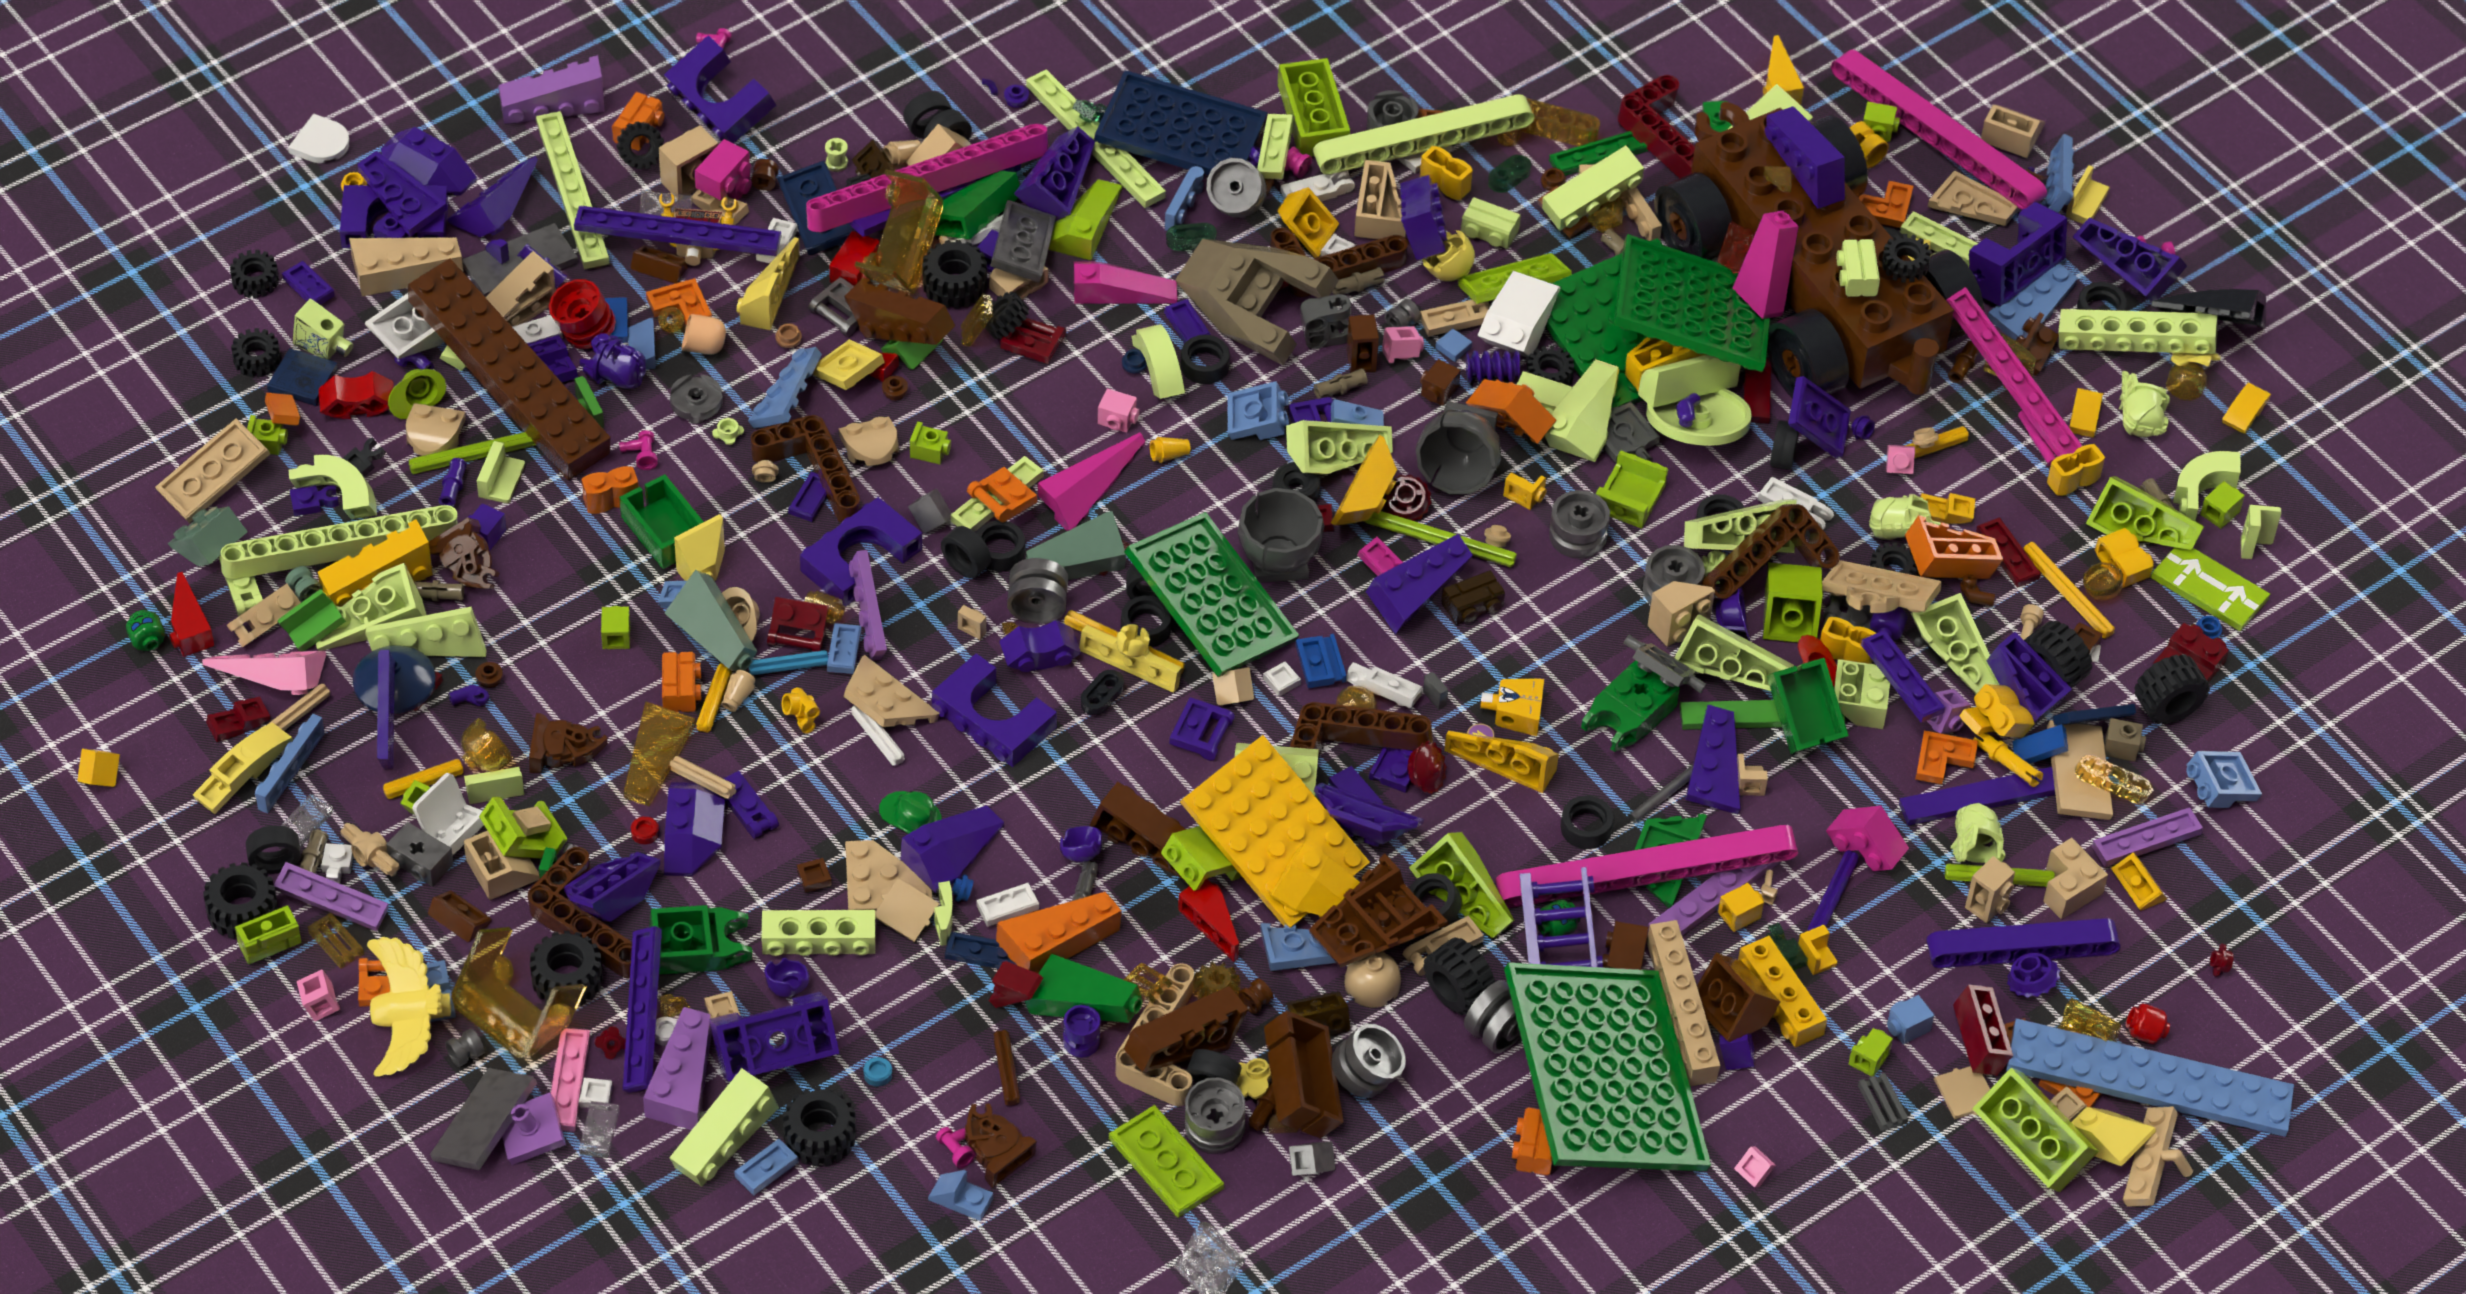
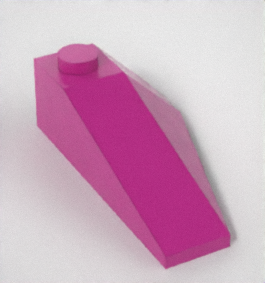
(1111, 284)

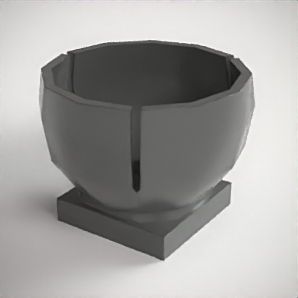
(1462, 447)
(1280, 534)

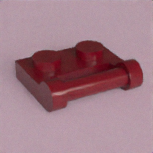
(1034, 344)
(798, 615)

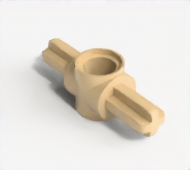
(369, 849)

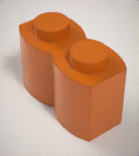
(603, 489)

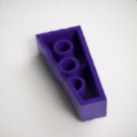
(1809, 155)
(1423, 217)
(2135, 262)

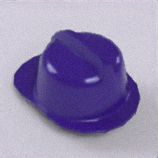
(1732, 612)

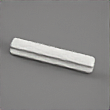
(880, 737)

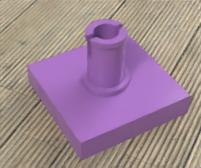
(533, 1129)

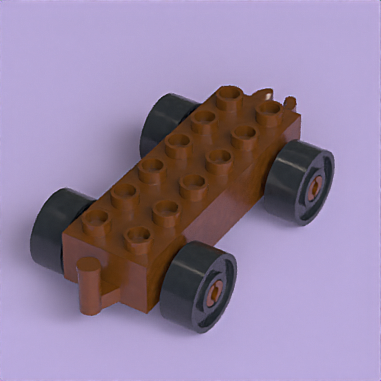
(1830, 333)

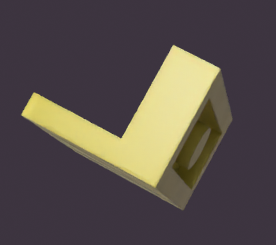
(2087, 198)

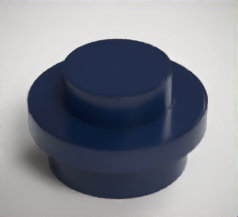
(1134, 361)

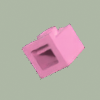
(1401, 343)
(318, 995)

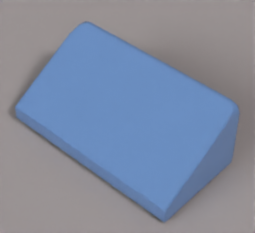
(642, 339)

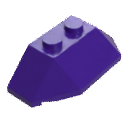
(429, 160)
(1365, 817)
(691, 828)
(613, 886)

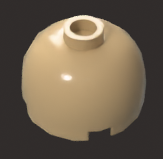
(1373, 980)

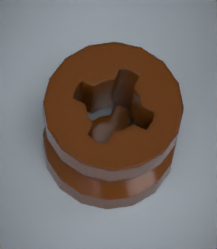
(764, 174)
(1256, 995)

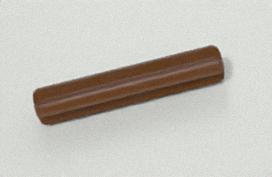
(1006, 1068)

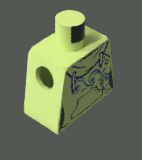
(319, 331)

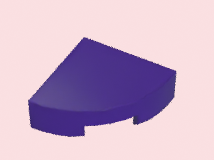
(498, 250)

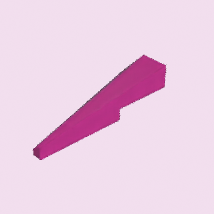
(1081, 485)

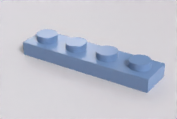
(289, 764)

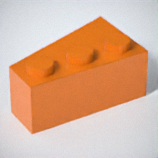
(1514, 406)
(1951, 553)

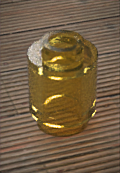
(836, 608)

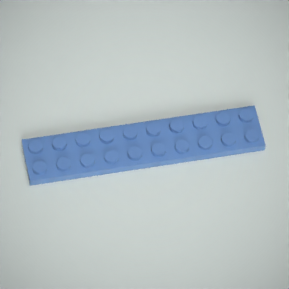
(2151, 1077)

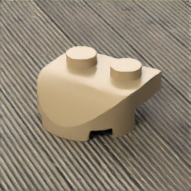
(433, 428)
(870, 441)

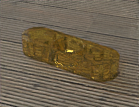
(2124, 776)

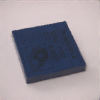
(302, 376)

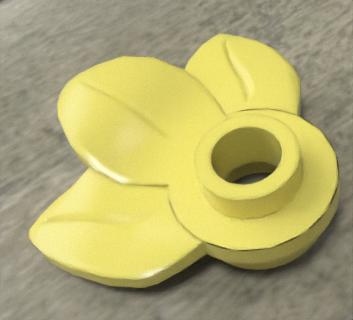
(2184, 358)
(1254, 1078)

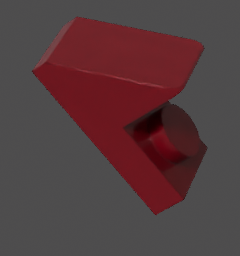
(1013, 984)

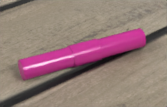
(2037, 438)

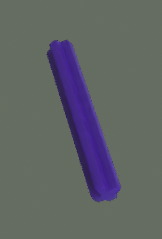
(1834, 890)

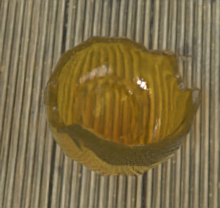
(2186, 381)
(2103, 581)
(1356, 697)

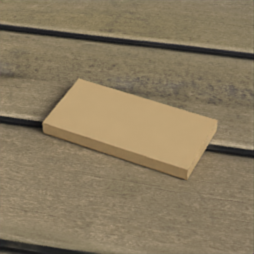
(212, 470)
(2072, 794)

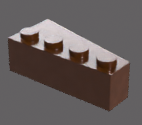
(897, 315)
(1136, 823)
(1173, 1038)

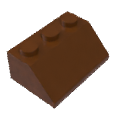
(1735, 998)

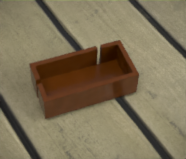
(1303, 1074)

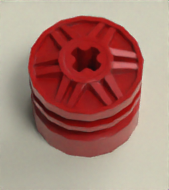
(581, 312)

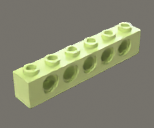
(2137, 331)

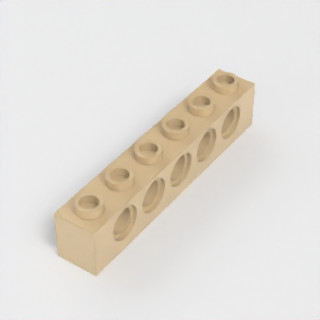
(1684, 1002)

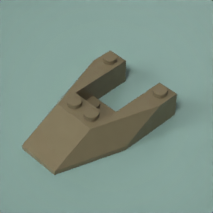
(1239, 281)

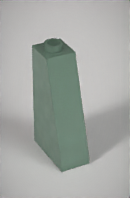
(1086, 548)
(710, 620)

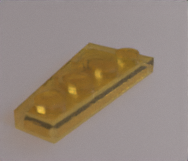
(658, 741)

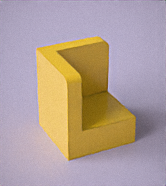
(98, 767)
(1816, 950)

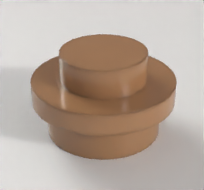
(788, 336)

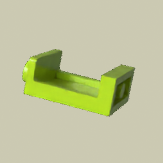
(1633, 488)
(510, 837)
(1196, 857)

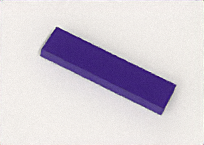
(1902, 676)

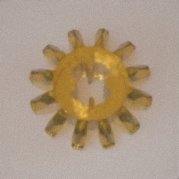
(1214, 979)

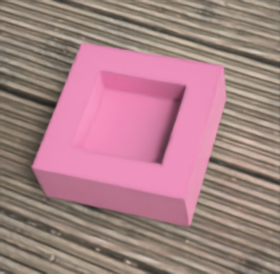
(1900, 459)
(1755, 1166)

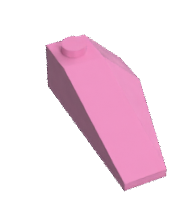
(289, 671)

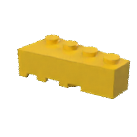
(356, 573)

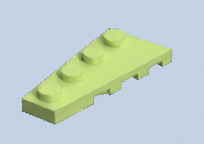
(433, 634)

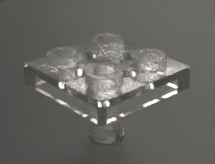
(1215, 1257)

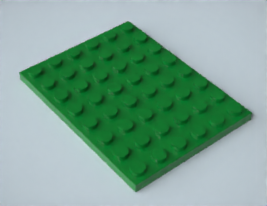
(1606, 1067)

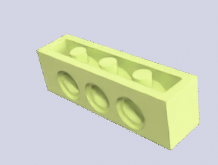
(808, 923)

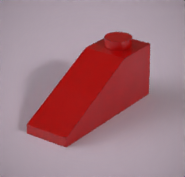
(188, 622)
(1210, 915)

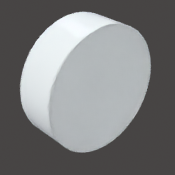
(664, 1029)

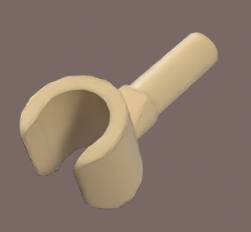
(1767, 892)

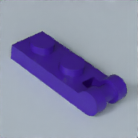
(749, 807)

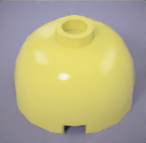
(1455, 261)

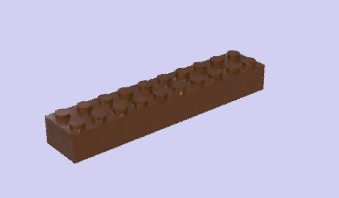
(509, 369)

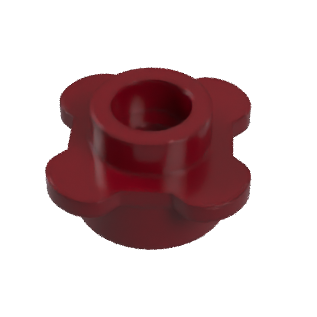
(2221, 960)
(608, 1035)

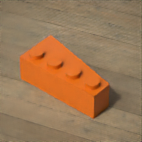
(1058, 930)

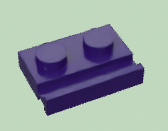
(1392, 768)

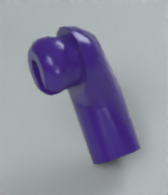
(417, 358)
(1685, 410)
(471, 694)

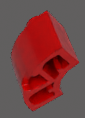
(354, 396)

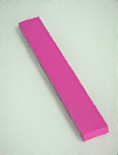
(2013, 374)

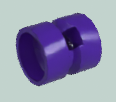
(1081, 1031)

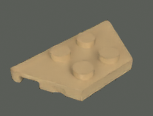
(885, 697)

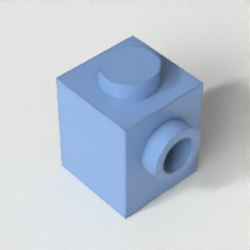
(1910, 1019)

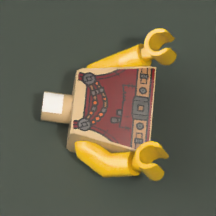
(695, 253)

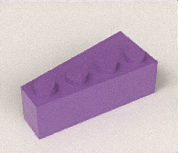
(569, 90)
(680, 1077)

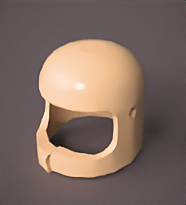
(703, 335)

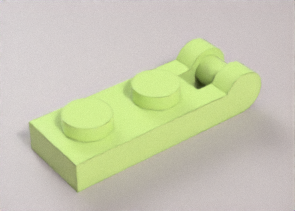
(241, 590)

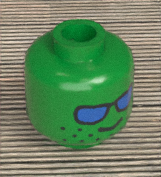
(145, 630)
(1558, 927)

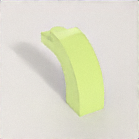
(1161, 360)
(332, 470)
(2205, 473)

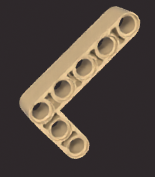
(1171, 1076)

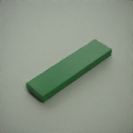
(1594, 152)

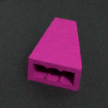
(1768, 265)

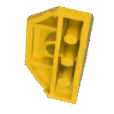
(1368, 486)

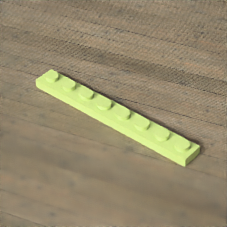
(1116, 161)
(570, 186)

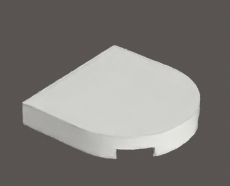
(320, 140)

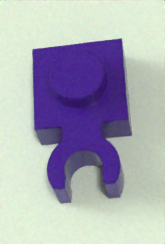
(308, 499)

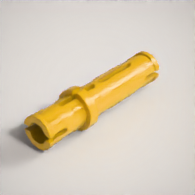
(1999, 752)

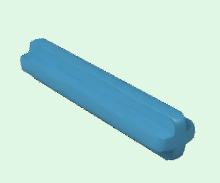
(788, 662)

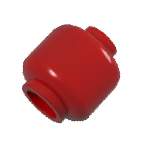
(2147, 1023)

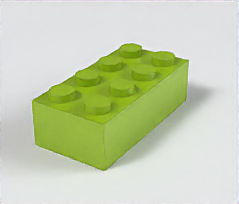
(1314, 102)
(2035, 1129)

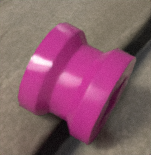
(1297, 162)

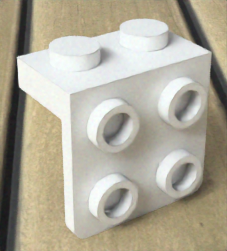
(446, 815)

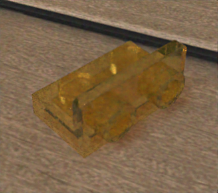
(2087, 1021)

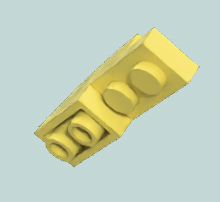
(244, 760)

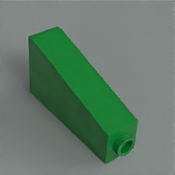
(977, 205)
(1073, 984)

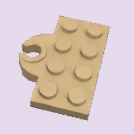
(1880, 588)

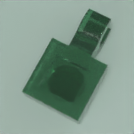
(1088, 111)
(1789, 948)

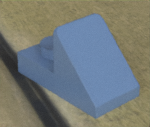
(959, 1195)

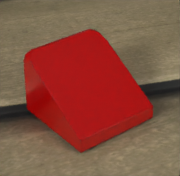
(886, 369)

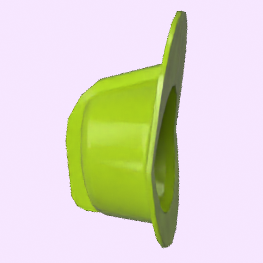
(416, 387)

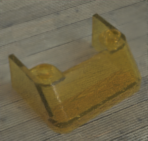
(907, 233)
(500, 1011)

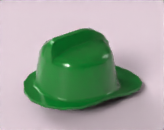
(908, 810)

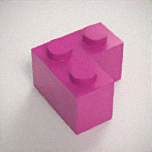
(725, 172)
(1870, 833)

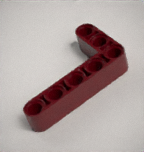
(1641, 116)

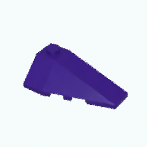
(495, 203)
(946, 847)

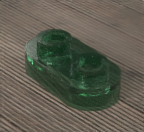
(1513, 170)
(1189, 235)

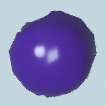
(1081, 843)
(786, 977)

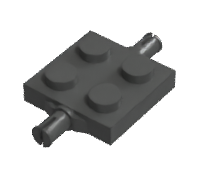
(1629, 433)
(1669, 668)

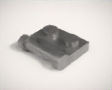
(835, 295)

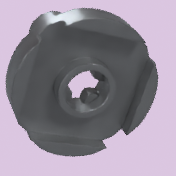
(696, 410)

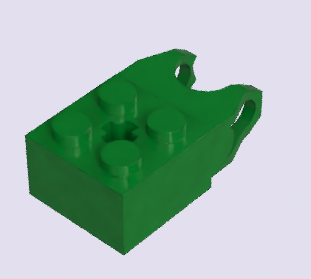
(1631, 706)
(697, 940)

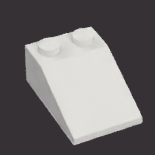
(1519, 314)
(403, 329)

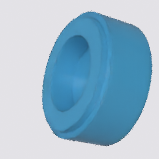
(877, 1071)

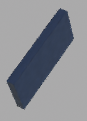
(803, 186)

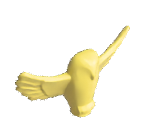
(407, 1005)

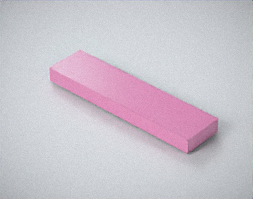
(569, 1075)

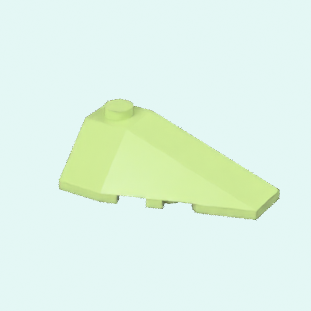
(1585, 413)

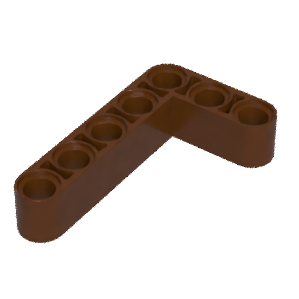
(1386, 253)
(810, 437)
(1768, 547)
(1359, 726)
(577, 920)

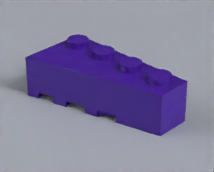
(1058, 174)
(1414, 583)

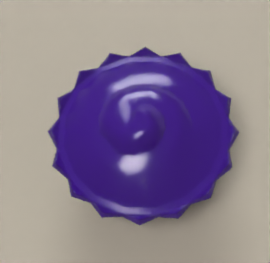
(2033, 975)

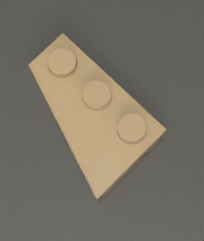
(1973, 200)

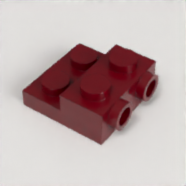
(2206, 652)

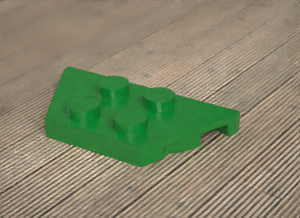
(1664, 832)

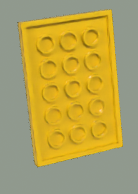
(1261, 816)

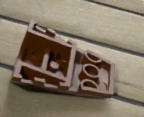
(1374, 917)

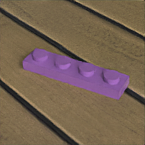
(866, 596)
(2147, 836)
(331, 896)

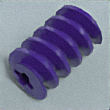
(1492, 366)

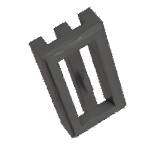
(1892, 1097)

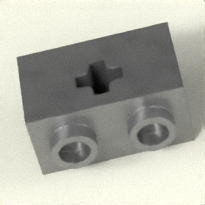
(420, 854)

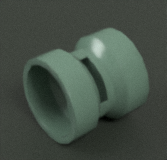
(302, 582)

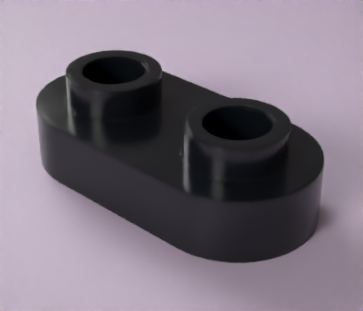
(1100, 694)

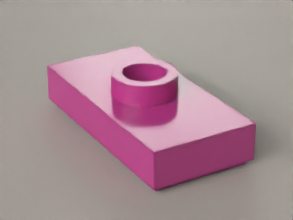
(1378, 557)

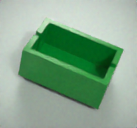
(661, 520)
(1807, 705)

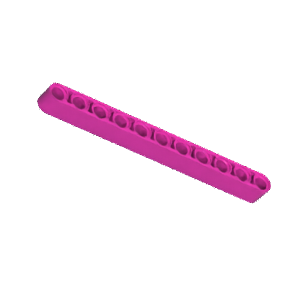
(1939, 130)
(940, 172)
(1659, 863)

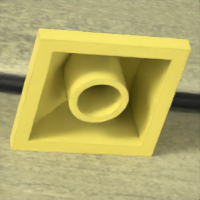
(701, 549)
(2112, 1133)

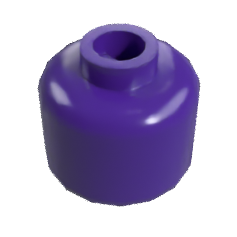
(1892, 622)

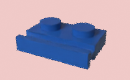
(1320, 661)

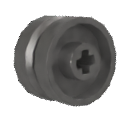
(1222, 190)
(1579, 524)
(1669, 565)
(1037, 590)
(1494, 1018)
(1368, 1060)

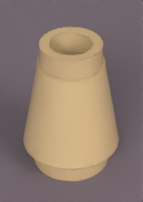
(900, 151)
(738, 689)

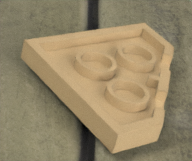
(873, 873)

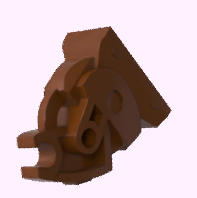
(465, 554)
(562, 743)
(997, 1144)

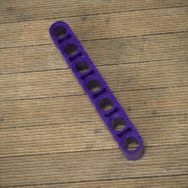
(2010, 942)

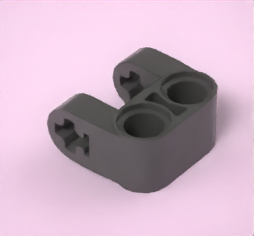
(1322, 317)

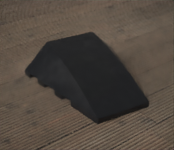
(2229, 305)

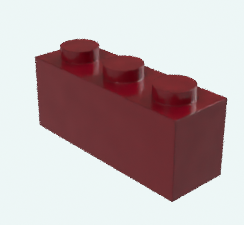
(1982, 1030)

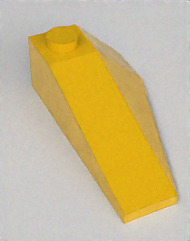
(1513, 759)

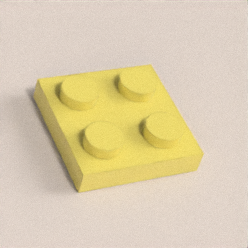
(848, 364)

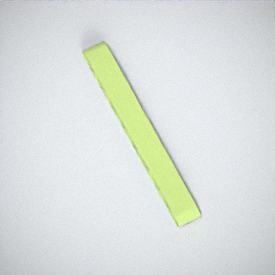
(1422, 133)
(327, 542)

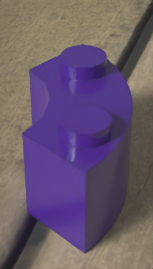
(1040, 647)

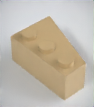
(1378, 203)
(524, 290)

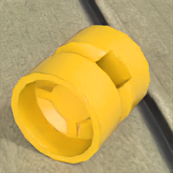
(1872, 144)

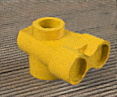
(801, 706)

